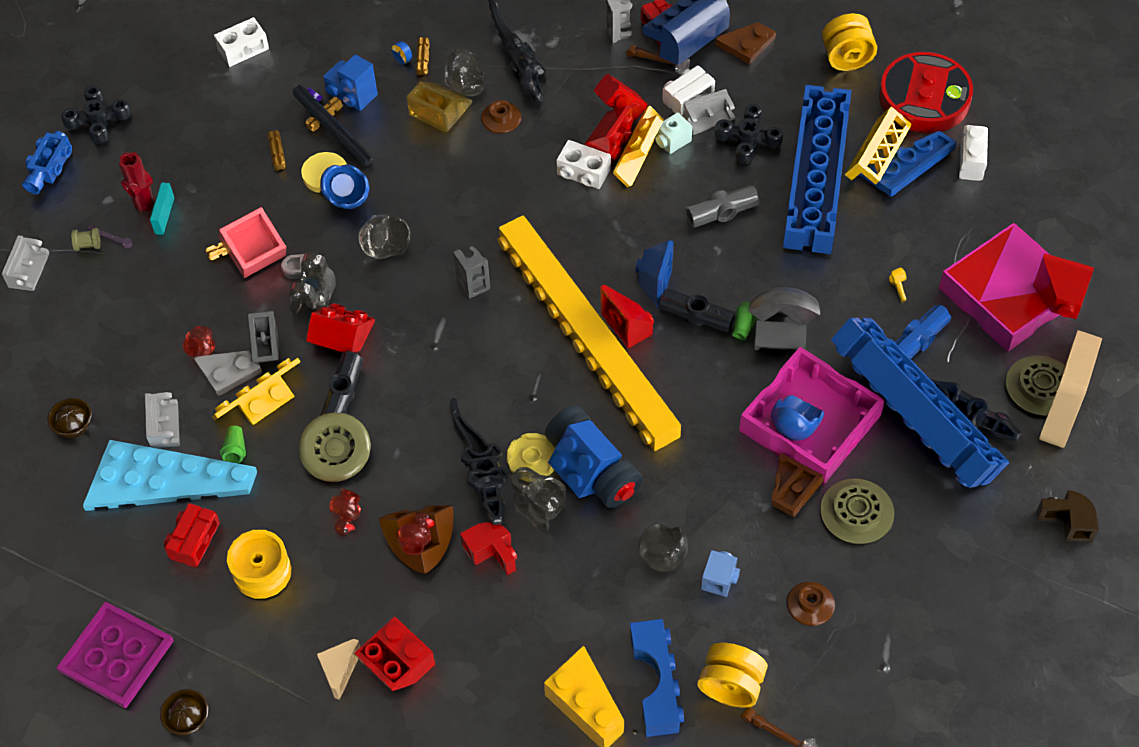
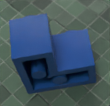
(352, 82)

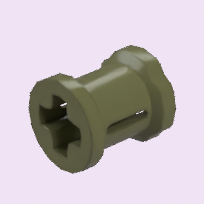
(86, 239)

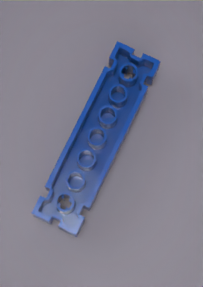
(817, 169)
(919, 402)

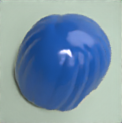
(344, 186)
(795, 418)

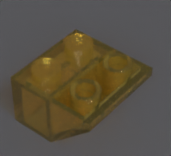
(436, 105)

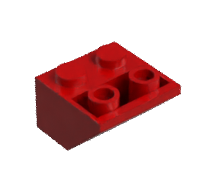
(612, 132)
(339, 328)
(396, 655)

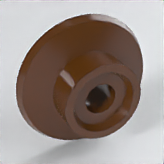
(501, 117)
(807, 612)

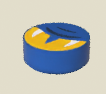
(401, 52)

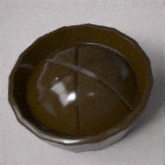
(70, 417)
(184, 712)

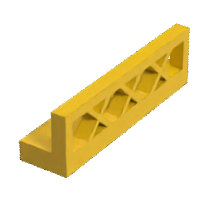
(868, 151)

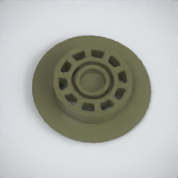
(1042, 378)
(334, 447)
(858, 503)

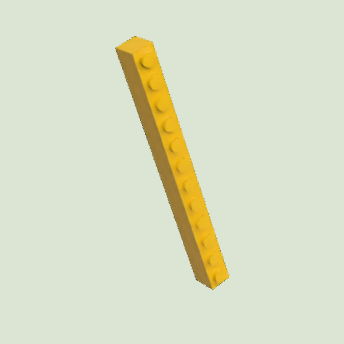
(589, 334)

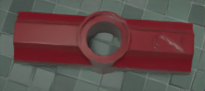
(136, 181)

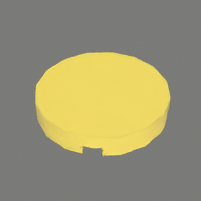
(316, 165)
(531, 452)

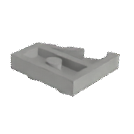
(227, 370)

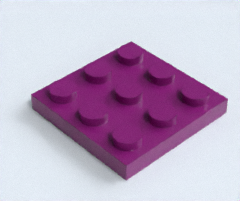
(115, 654)

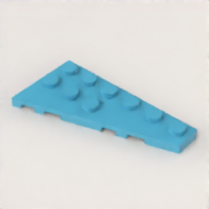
(157, 476)

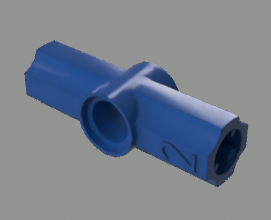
(922, 332)

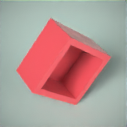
(252, 242)

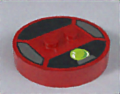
(927, 91)

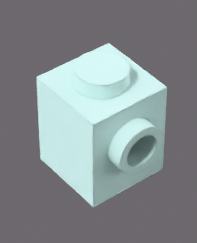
(674, 133)

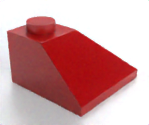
(1062, 284)
(625, 317)

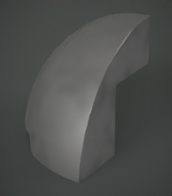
(787, 302)

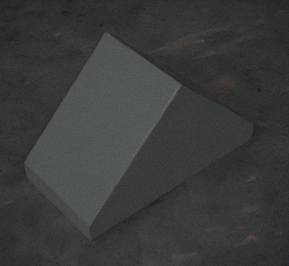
(263, 337)

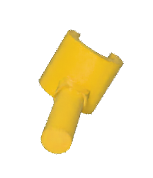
(896, 277)

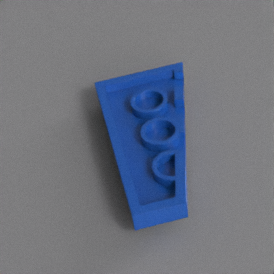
(913, 161)

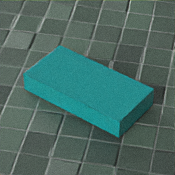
(162, 208)

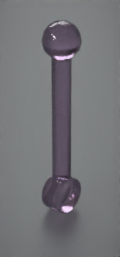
(127, 242)

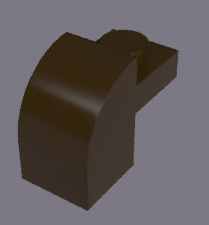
(1076, 512)

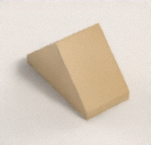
(339, 665)

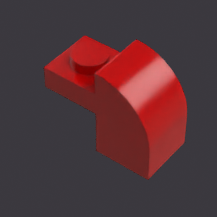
(487, 541)

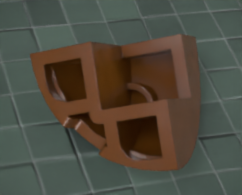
(440, 535)

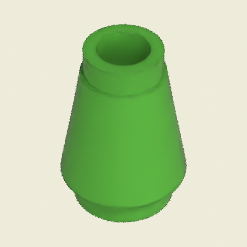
(743, 321)
(233, 446)

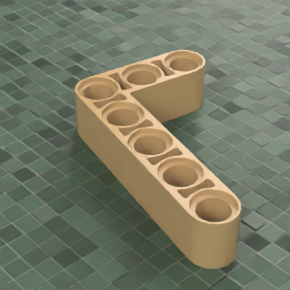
(1071, 389)

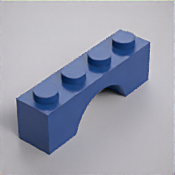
(659, 709)

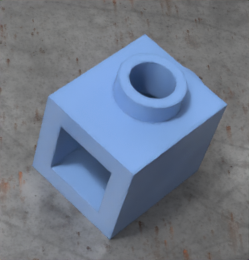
(720, 573)

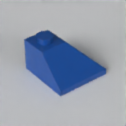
(655, 270)

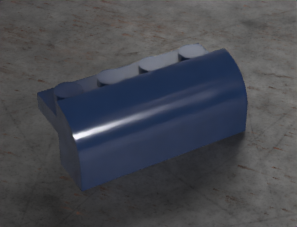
(688, 27)

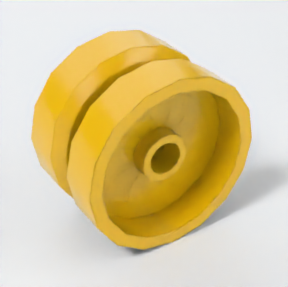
(849, 42)
(259, 564)
(732, 675)

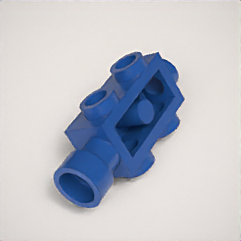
(47, 161)

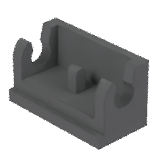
(472, 272)
(779, 335)

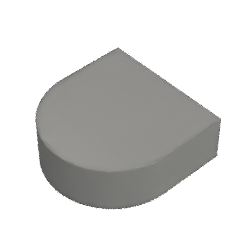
(292, 266)

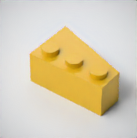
(585, 699)

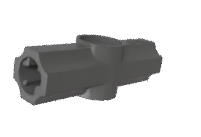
(722, 206)

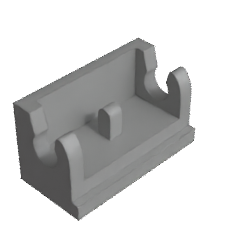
(618, 18)
(708, 110)
(25, 264)
(162, 420)

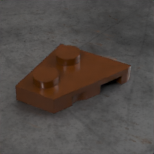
(747, 42)
(794, 485)

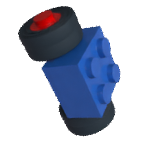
(589, 459)

